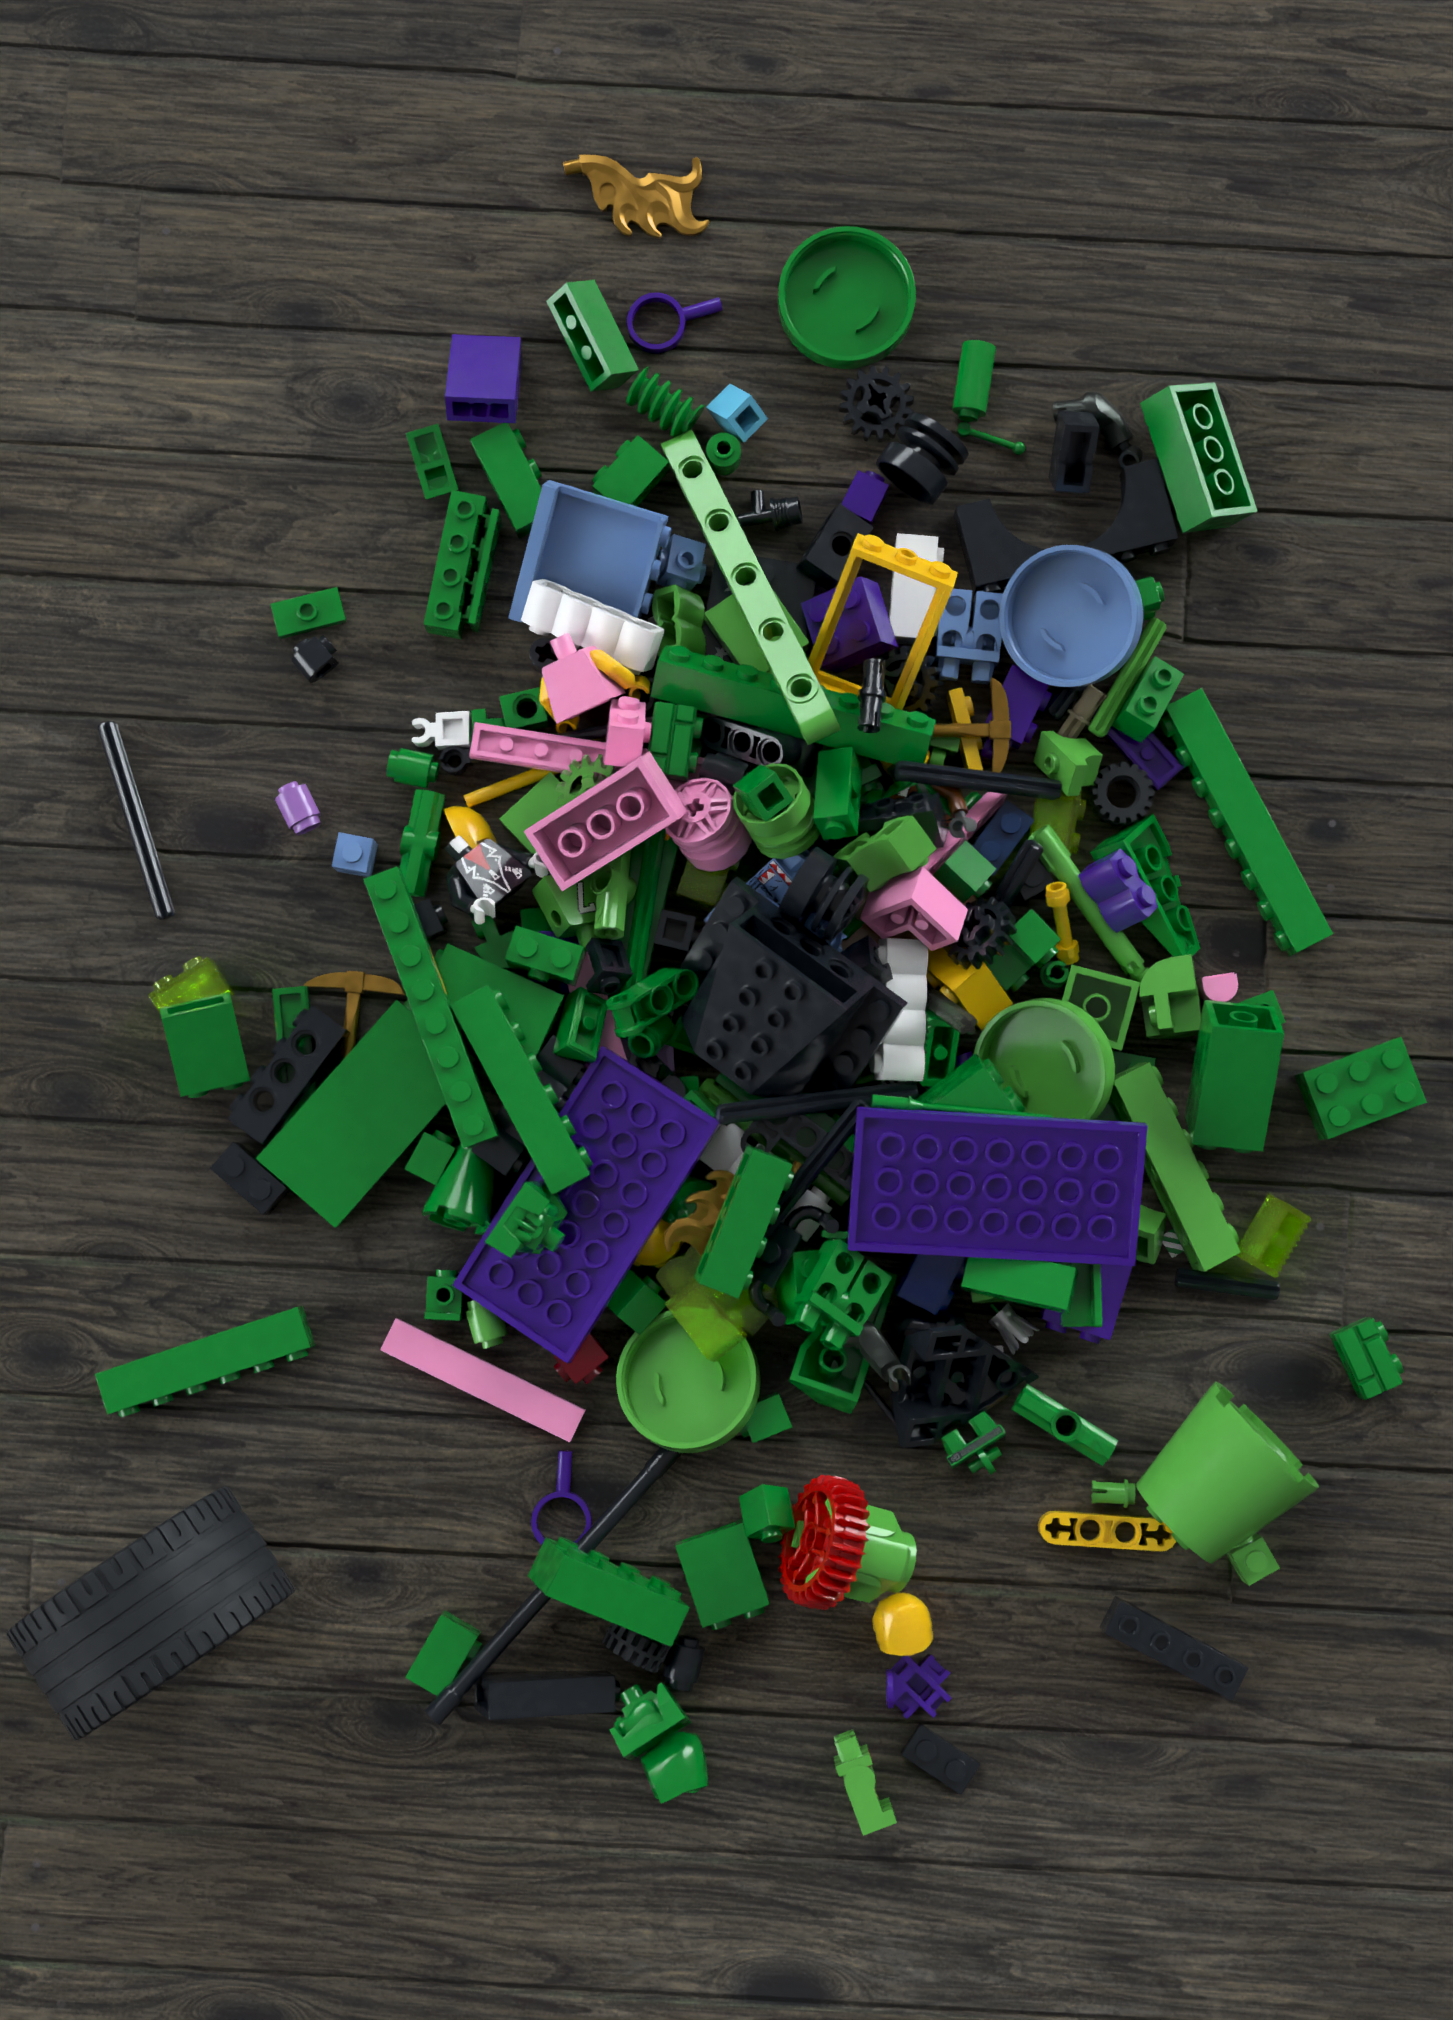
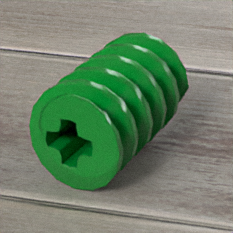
(662, 404)

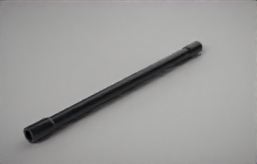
(452, 1694)

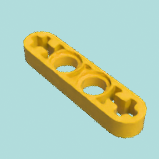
(1107, 1526)

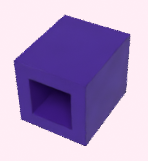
(866, 495)

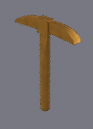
(997, 730)
(354, 985)

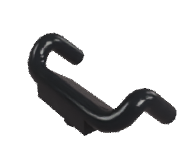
(777, 1254)

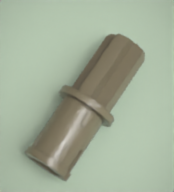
(1082, 712)

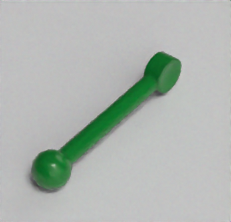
(964, 429)

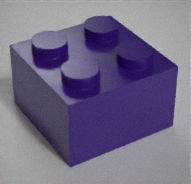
(862, 627)

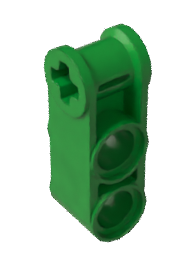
(651, 999)

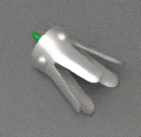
(1011, 1324)

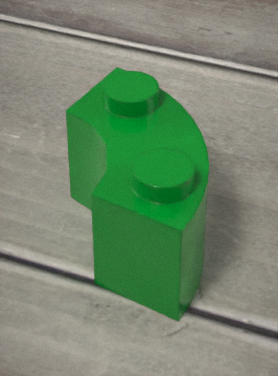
(637, 1301)

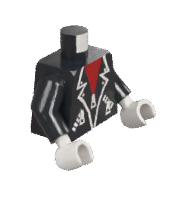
(487, 875)

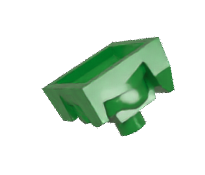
(530, 1222)
(647, 1720)

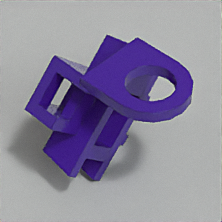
(921, 1679)

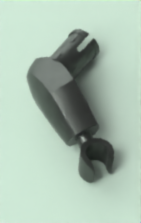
(1110, 421)
(879, 1355)

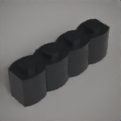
(508, 1150)

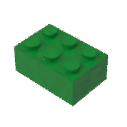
(1360, 1088)

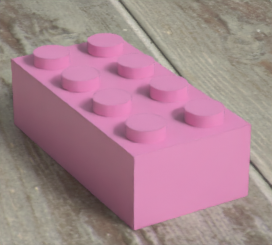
(605, 821)

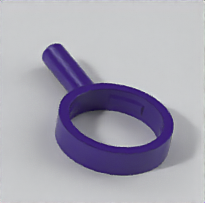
(684, 314)
(562, 1490)

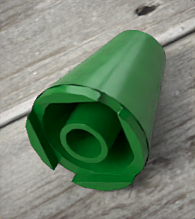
(463, 1193)

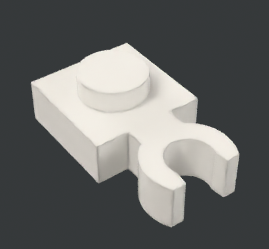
(449, 730)

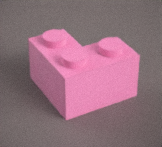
(918, 905)

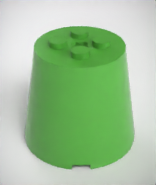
(1222, 1477)

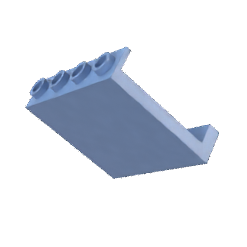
(592, 549)

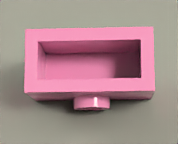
(626, 731)

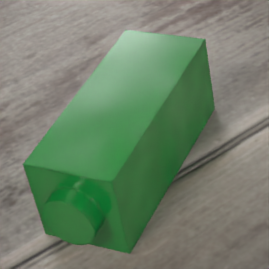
(837, 793)

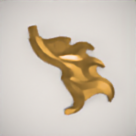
(643, 201)
(699, 1225)

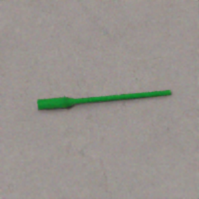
(903, 1103)

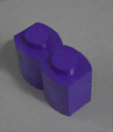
(1118, 890)

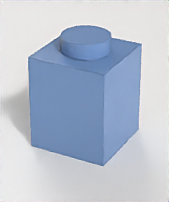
(354, 855)

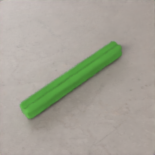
(1127, 678)

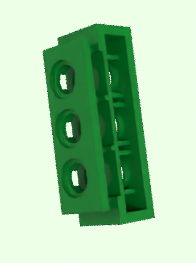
(455, 565)

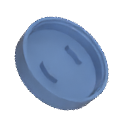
(1071, 616)

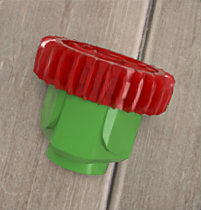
(843, 1547)

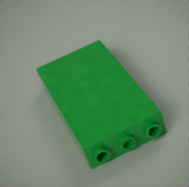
(359, 1118)

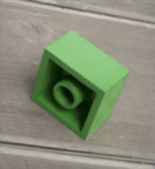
(1104, 998)

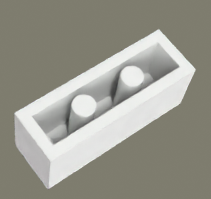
(908, 596)

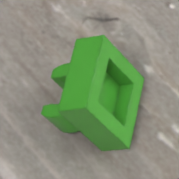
(941, 747)

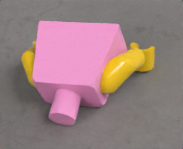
(583, 681)

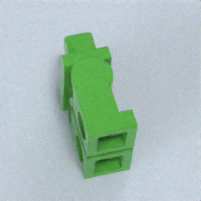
(859, 1778)

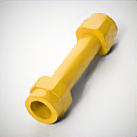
(1058, 897)

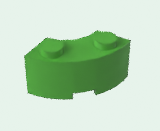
(892, 851)

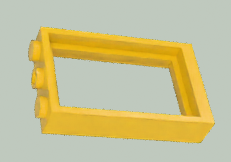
(903, 562)

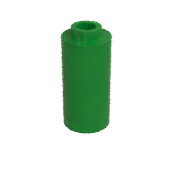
(973, 380)

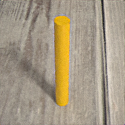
(505, 786)

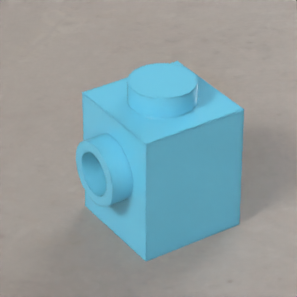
(736, 412)

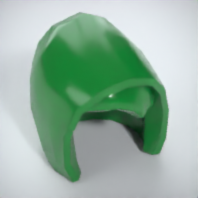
(676, 1766)

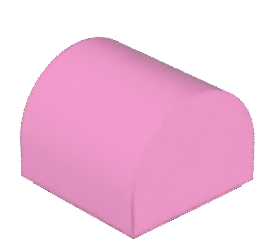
(1218, 987)

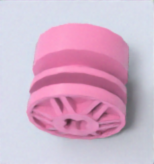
(710, 830)

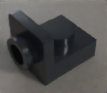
(609, 966)

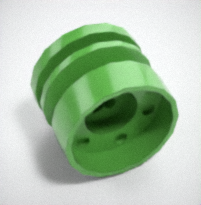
(791, 828)

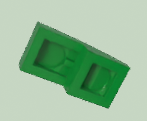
(432, 461)

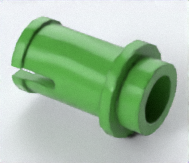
(1115, 1493)

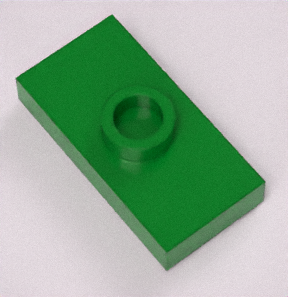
(308, 613)

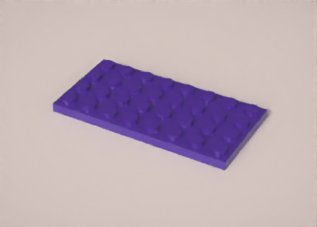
(642, 1153)
(996, 1186)

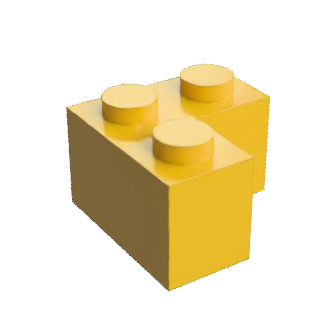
(969, 988)

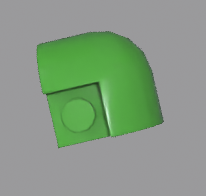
(1171, 999)

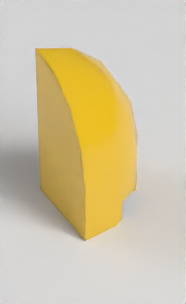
(468, 825)

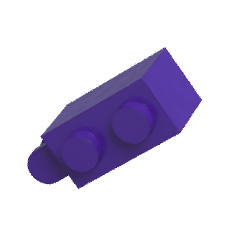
(1024, 698)

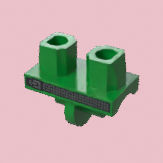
(987, 1434)

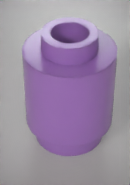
(298, 807)

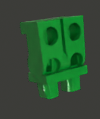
(839, 1294)

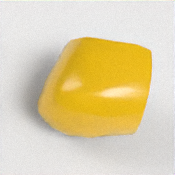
(902, 1625)

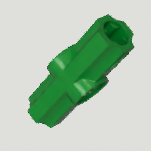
(421, 840)
(1083, 1436)

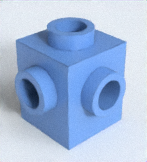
(682, 563)

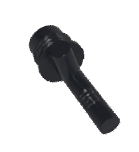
(782, 512)

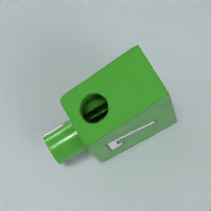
(570, 910)

